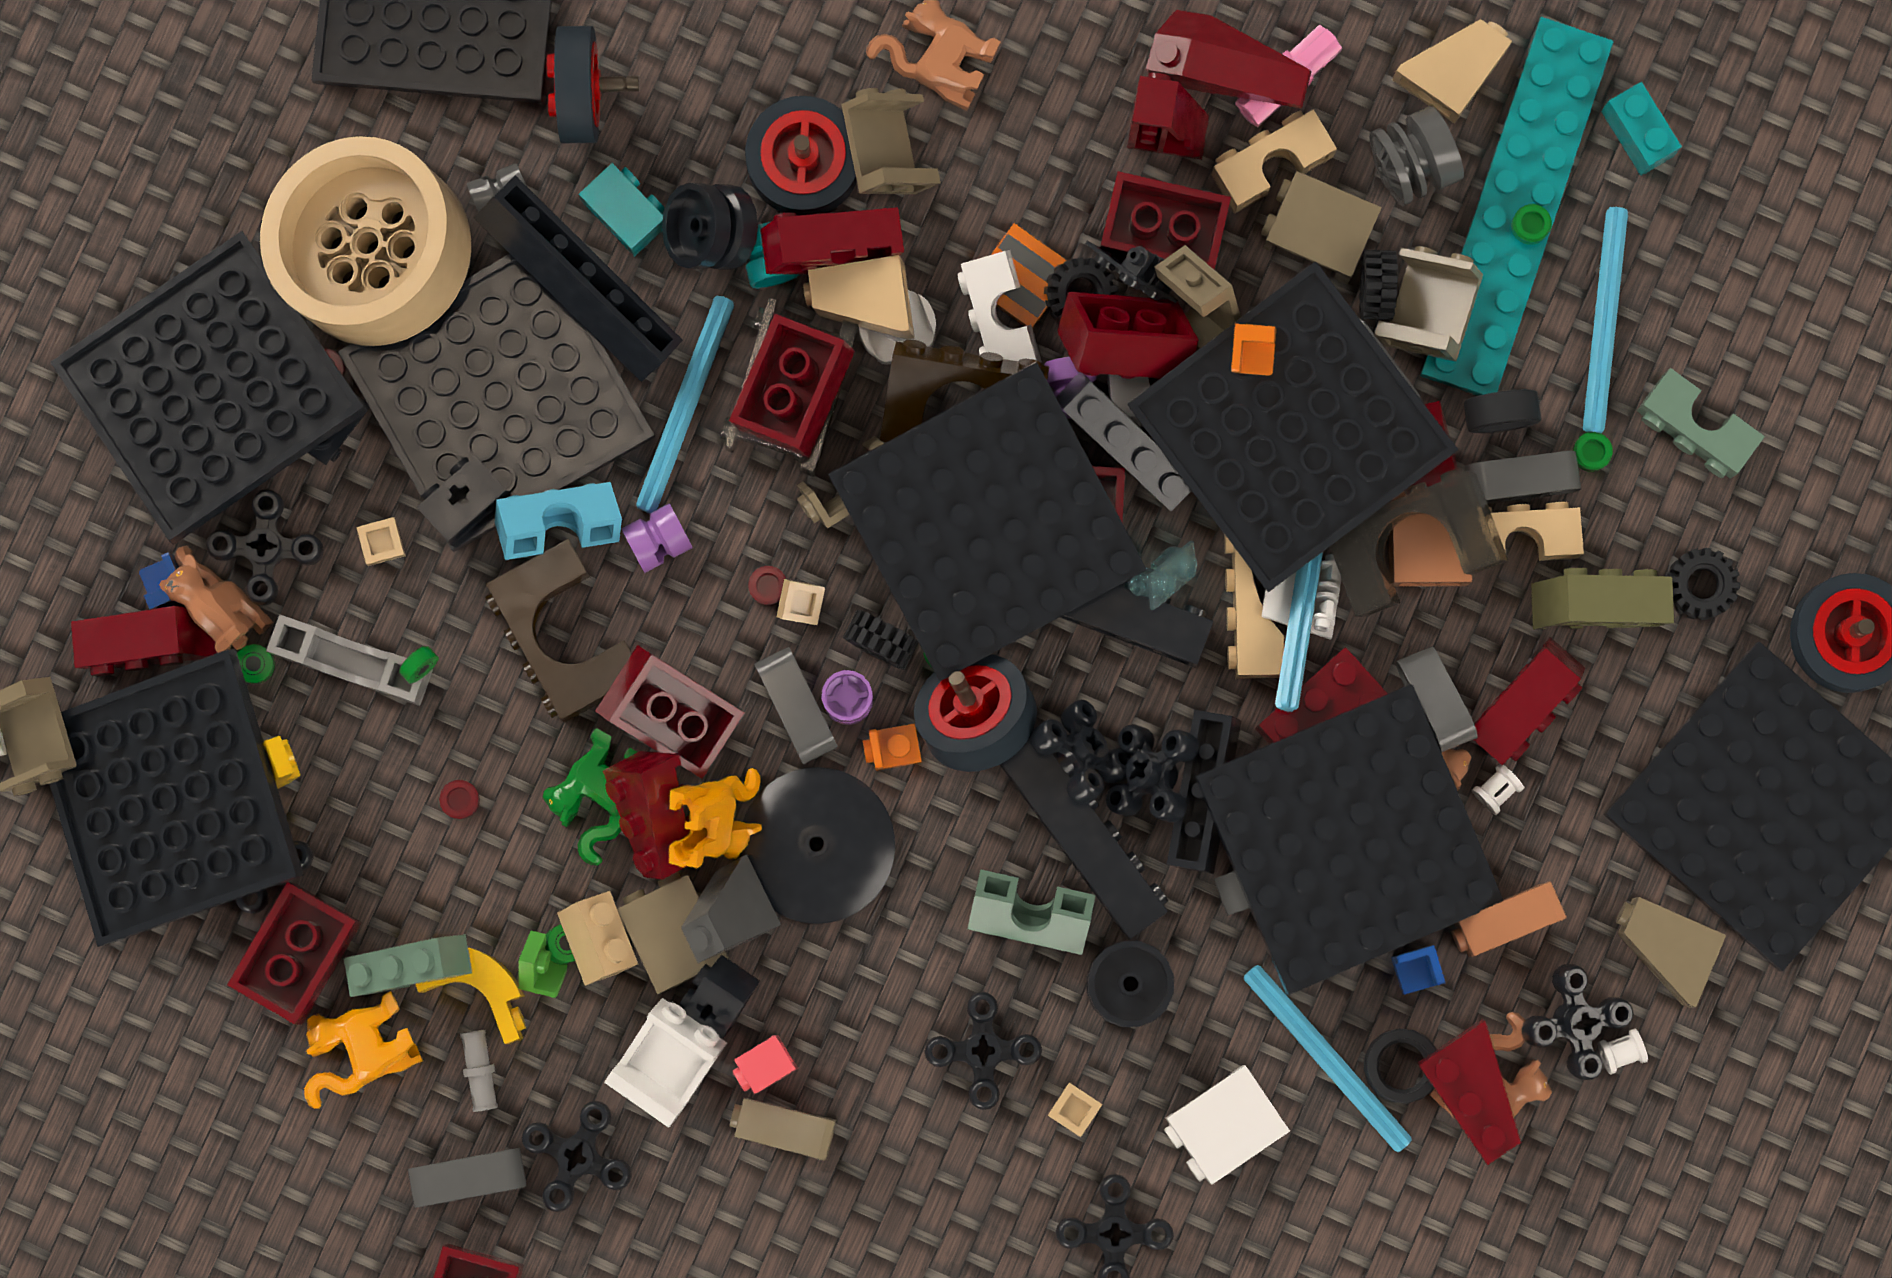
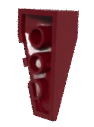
(1224, 61)

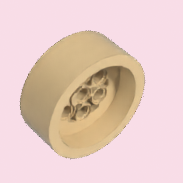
(321, 202)

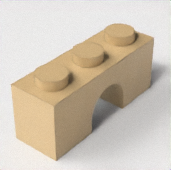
(1300, 141)
(1554, 529)

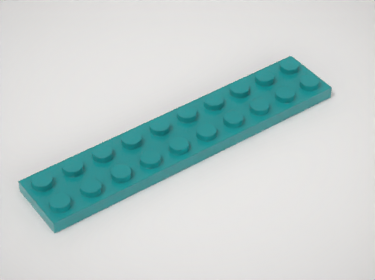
(1526, 169)

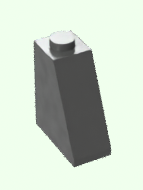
(729, 911)

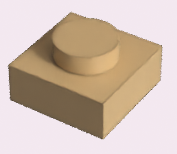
(381, 541)
(800, 602)
(1074, 1109)

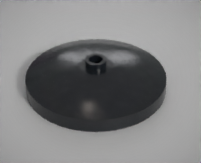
(855, 851)

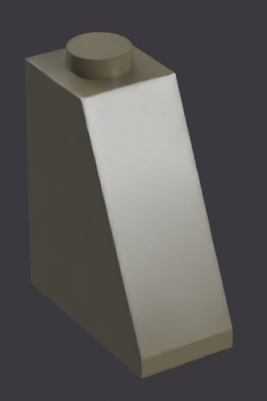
(1671, 947)
(783, 1128)

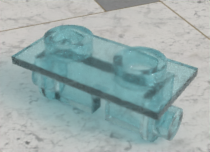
(1166, 574)

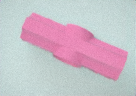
(1312, 53)

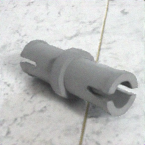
(479, 1070)

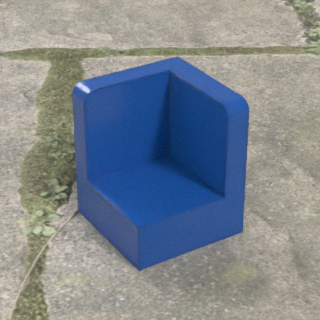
(153, 576)
(1418, 970)

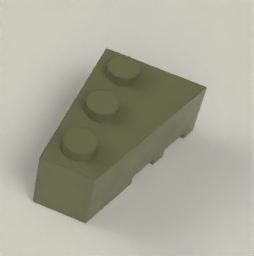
(1603, 599)

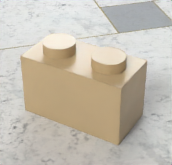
(597, 938)

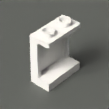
(666, 1062)
(1225, 1126)

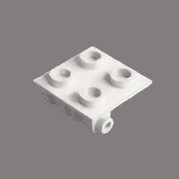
(1278, 601)

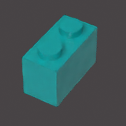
(1641, 128)
(624, 208)

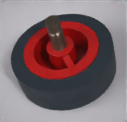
(580, 84)
(801, 156)
(1845, 633)
(976, 714)

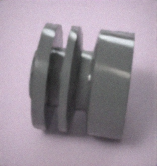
(1424, 152)

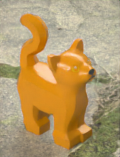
(712, 819)
(366, 1048)

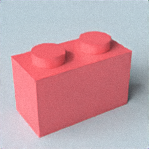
(764, 1065)

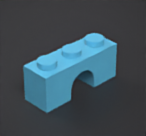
(585, 509)

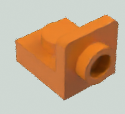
(892, 747)

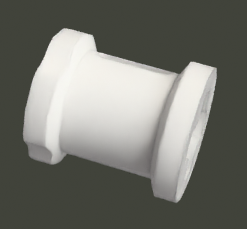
(1497, 789)
(1622, 1051)

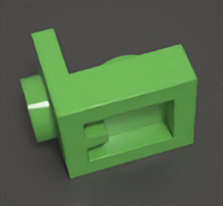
(536, 969)

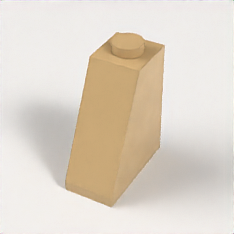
(1454, 68)
(864, 293)

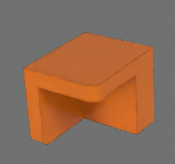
(1253, 349)

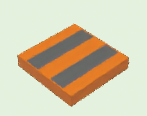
(1033, 265)

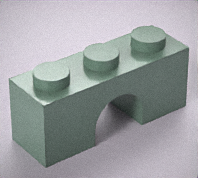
(1670, 409)
(1056, 925)
(407, 965)

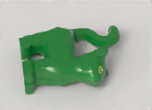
(587, 780)

